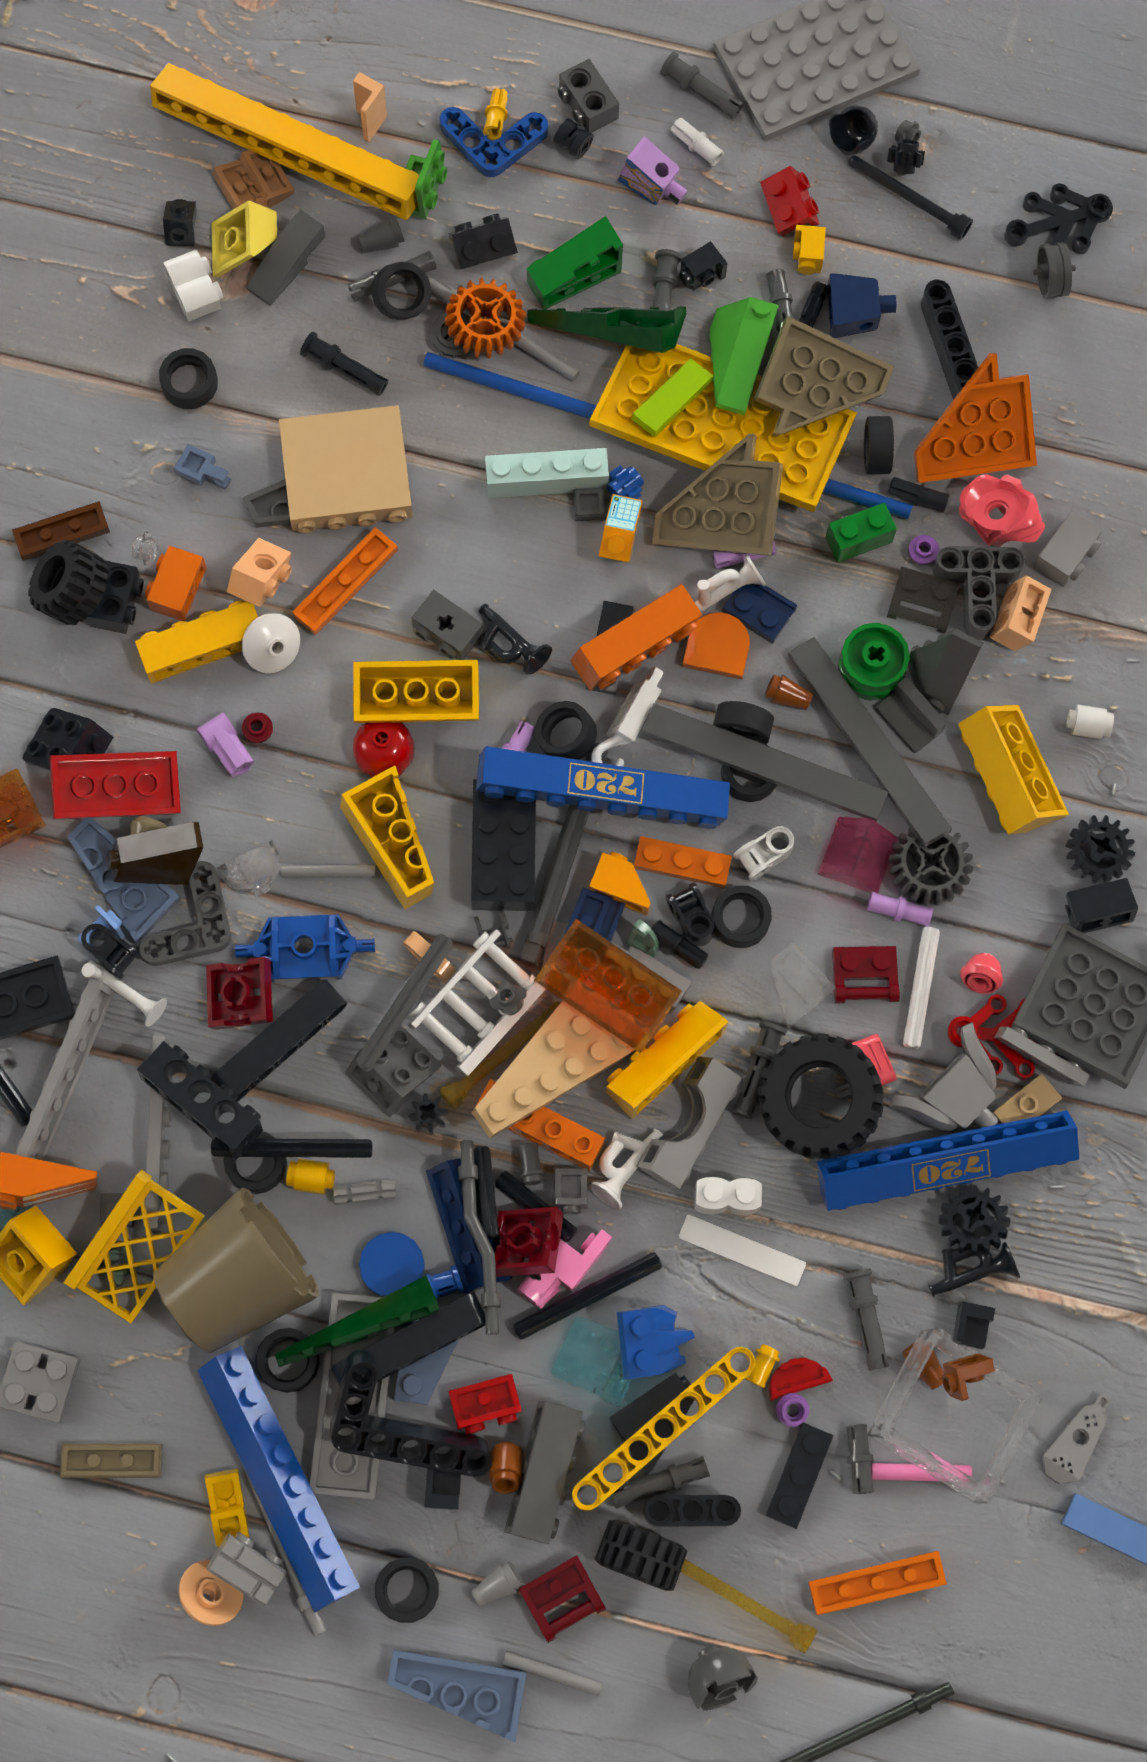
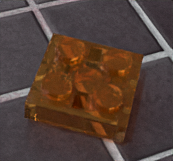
(17, 807)

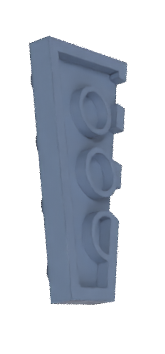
(136, 904)
(468, 1690)

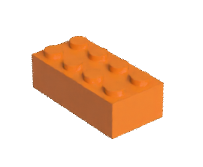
(635, 637)

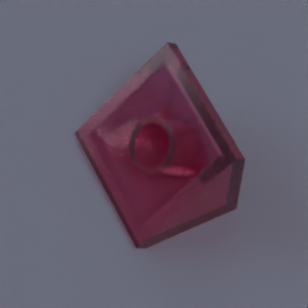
(858, 853)

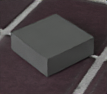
(589, 504)

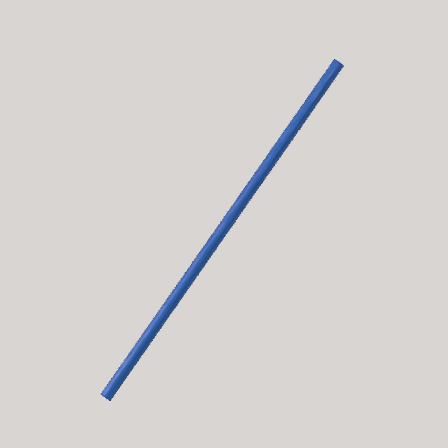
(586, 410)

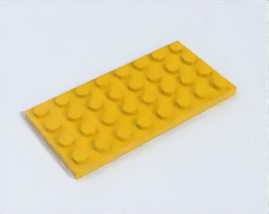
(707, 433)

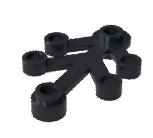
(1062, 217)

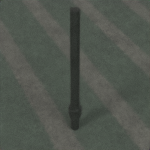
(919, 1702)

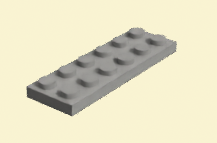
(334, 1471)

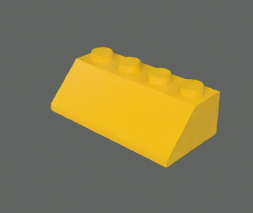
(415, 691)
(1012, 768)
(666, 1058)

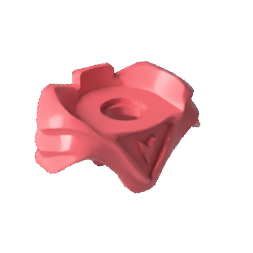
(1020, 510)

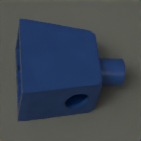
(856, 304)

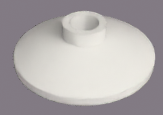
(262, 635)

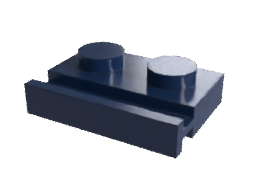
(760, 610)
(597, 913)

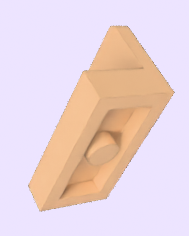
(370, 104)

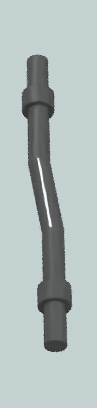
(490, 1298)

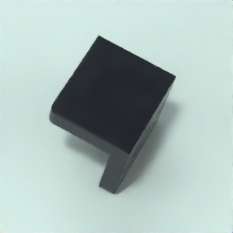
(972, 1324)
(442, 1490)

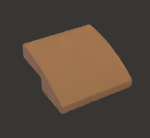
(254, 180)

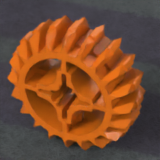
(485, 301)

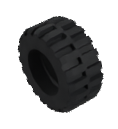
(808, 1054)

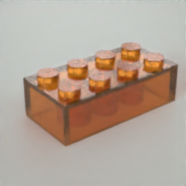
(608, 985)

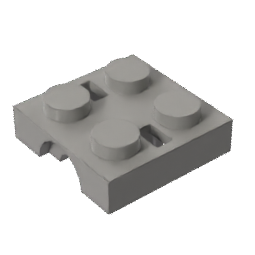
(44, 1384)

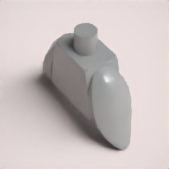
(958, 1092)

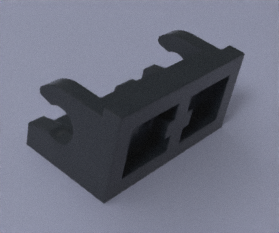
(1101, 906)

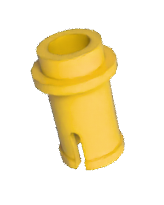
(763, 1365)

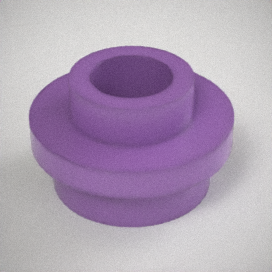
(920, 557)
(802, 1410)

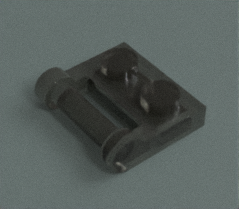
(926, 592)

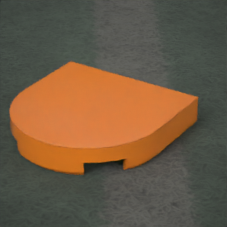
(718, 646)

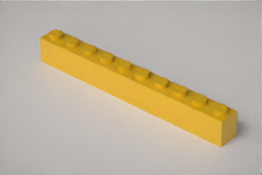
(285, 140)

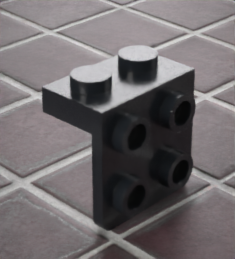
(65, 735)

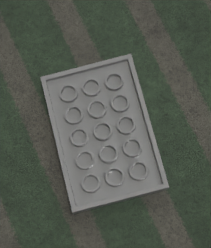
(814, 61)

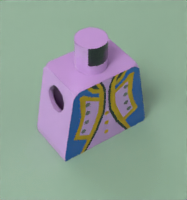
(651, 174)

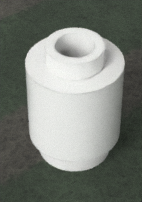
(1090, 722)

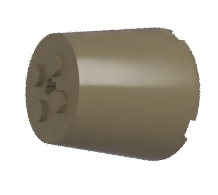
(234, 1275)

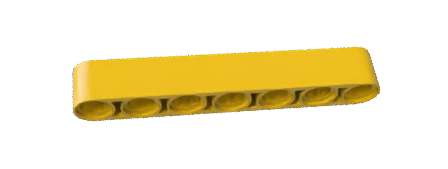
(679, 1422)

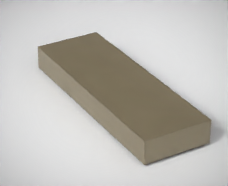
(111, 1461)

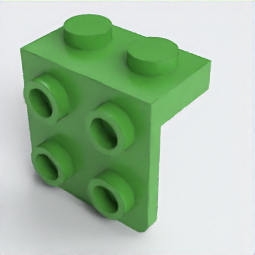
(431, 174)

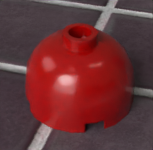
(383, 746)

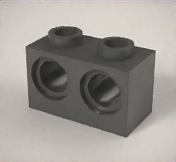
(593, 94)

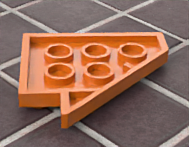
(981, 429)

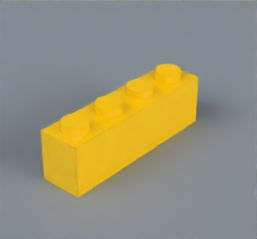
(196, 641)

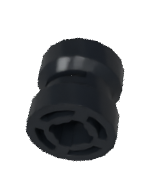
(573, 138)

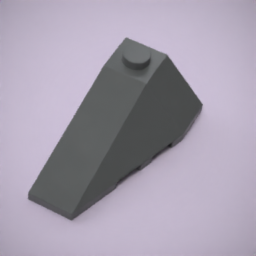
(943, 667)

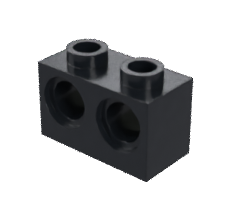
(118, 597)

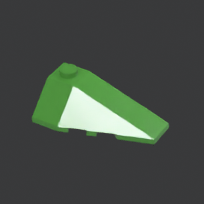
(738, 347)

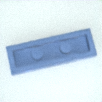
(1107, 1527)

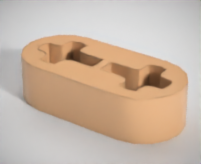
(418, 947)

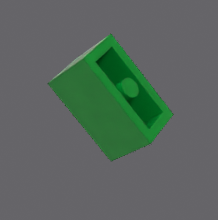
(860, 532)

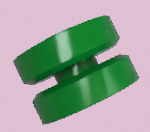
(874, 660)

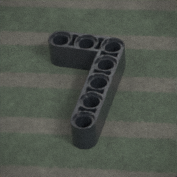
(397, 1432)

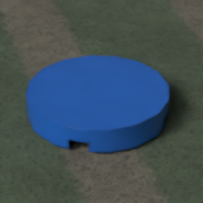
(390, 1263)

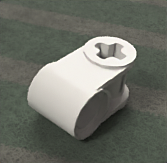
(759, 854)

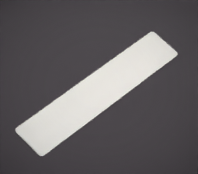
(742, 1250)

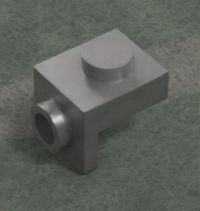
(571, 1190)

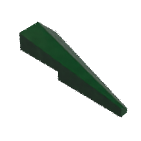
(635, 327)
(395, 1309)

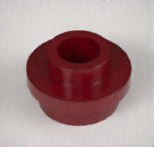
(261, 735)

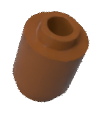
(506, 1467)

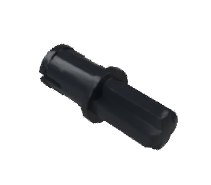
(918, 494)
(679, 945)

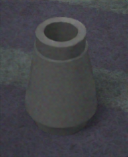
(383, 236)

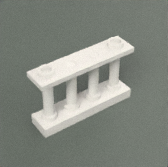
(488, 1032)

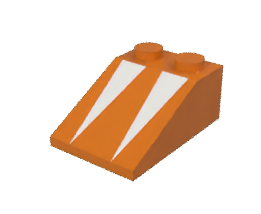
(35, 1181)

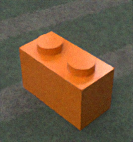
(175, 583)

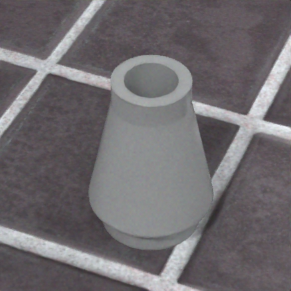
(498, 1584)

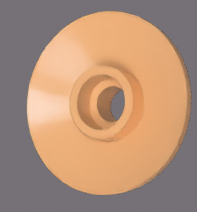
(224, 1602)

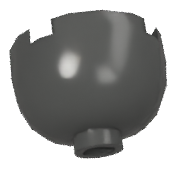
(718, 1676)

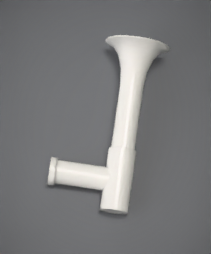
(150, 1008)

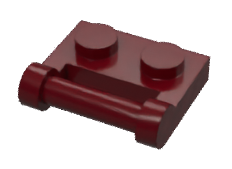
(865, 964)
(556, 1588)

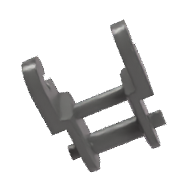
(505, 926)

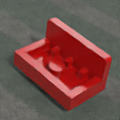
(790, 200)
(485, 1403)

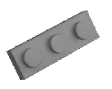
(1042, 1055)

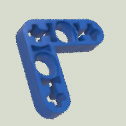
(493, 149)

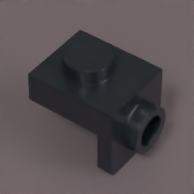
(179, 222)

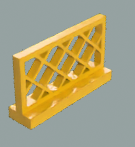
(111, 1230)

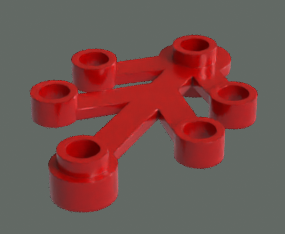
(988, 1034)

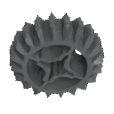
(939, 872)

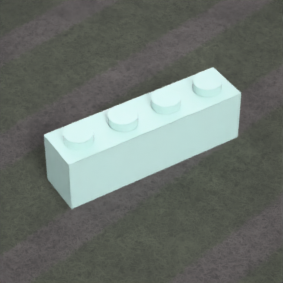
(546, 472)

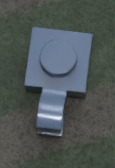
(199, 465)

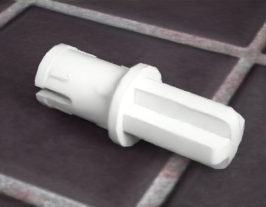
(697, 141)

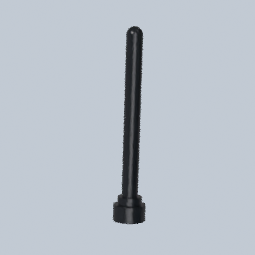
(957, 224)

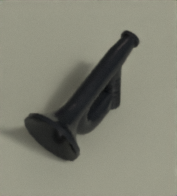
(533, 655)
(988, 1266)

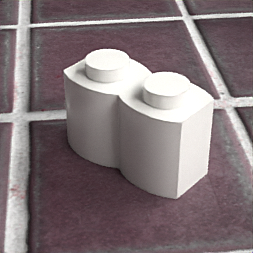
(193, 285)
(718, 1195)

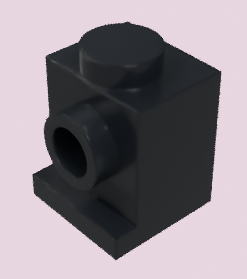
(702, 267)

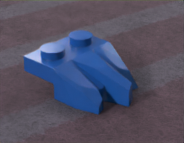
(650, 1341)

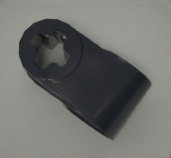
(689, 909)
(110, 950)

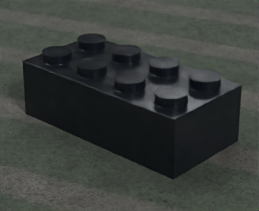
(503, 853)

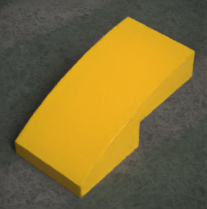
(226, 1504)

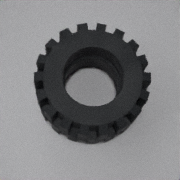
(68, 582)
(641, 1555)

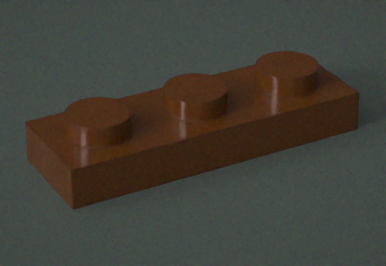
(72, 525)

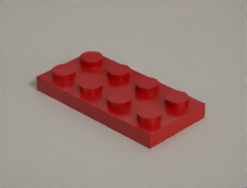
(114, 785)

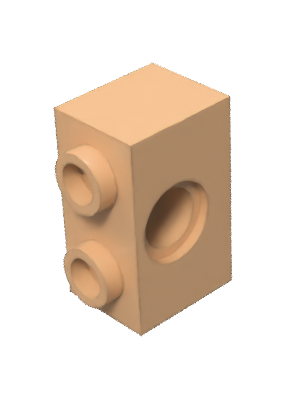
(260, 572)

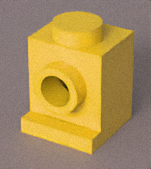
(809, 248)

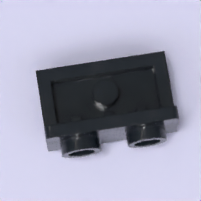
(483, 241)

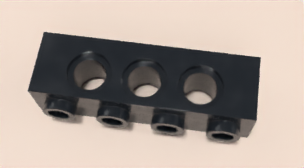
(232, 1136)

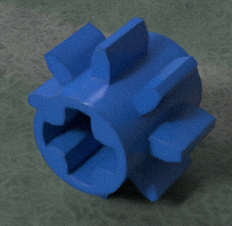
(625, 482)

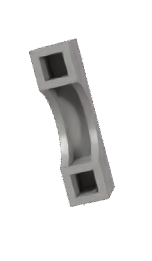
(710, 1090)

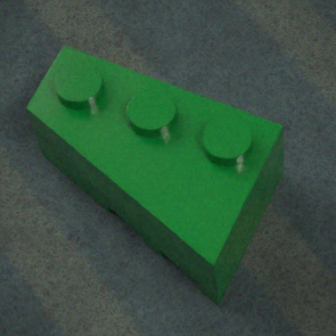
(576, 264)

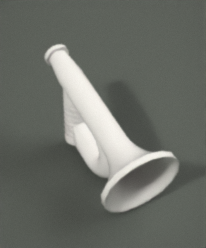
(725, 583)
(610, 1190)

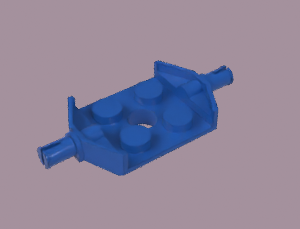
(330, 952)

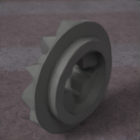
(440, 336)

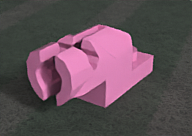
(569, 1270)

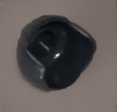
(853, 129)

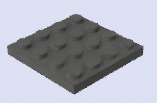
(1089, 1006)

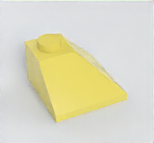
(241, 235)

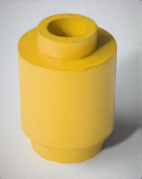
(310, 1176)

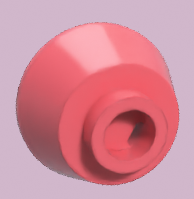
(982, 974)

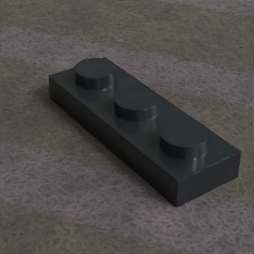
(799, 1475)

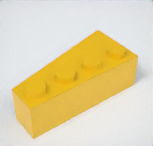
(388, 832)

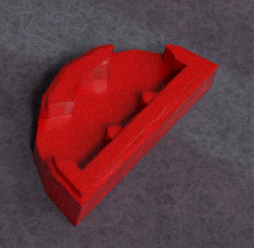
(797, 1376)

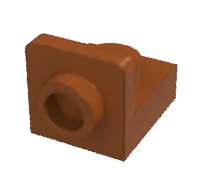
(964, 1371)

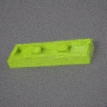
(672, 397)

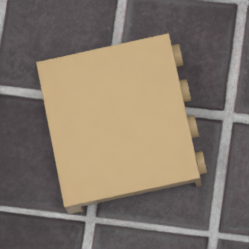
(345, 469)

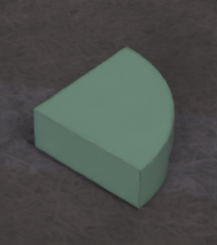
(643, 938)

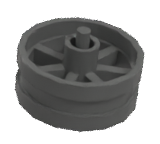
(1054, 270)

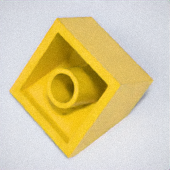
(32, 1254)

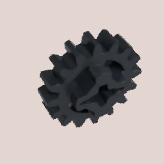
(1086, 840)
(984, 1227)

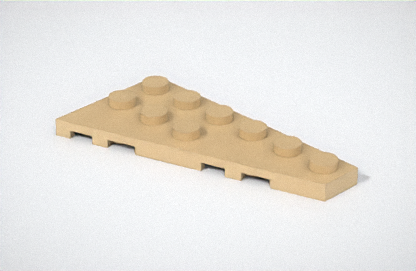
(554, 1062)

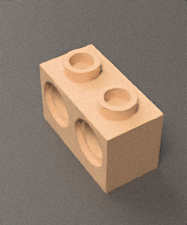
(1020, 613)

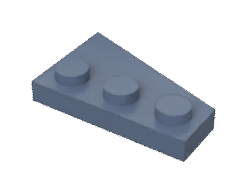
(419, 1380)

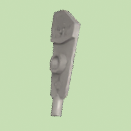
(1069, 1450)

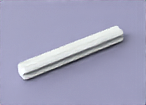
(921, 988)

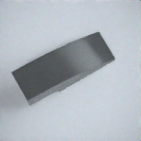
(286, 257)

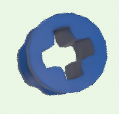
(445, 1282)

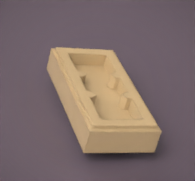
(1029, 1102)

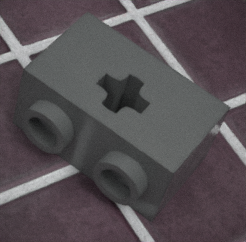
(440, 611)

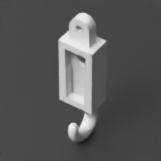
(631, 715)

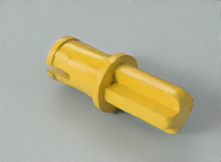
(496, 114)

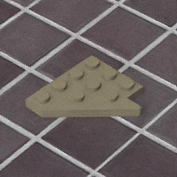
(817, 377)
(726, 507)

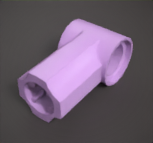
(222, 739)

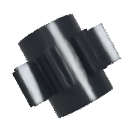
(906, 156)
(427, 1105)

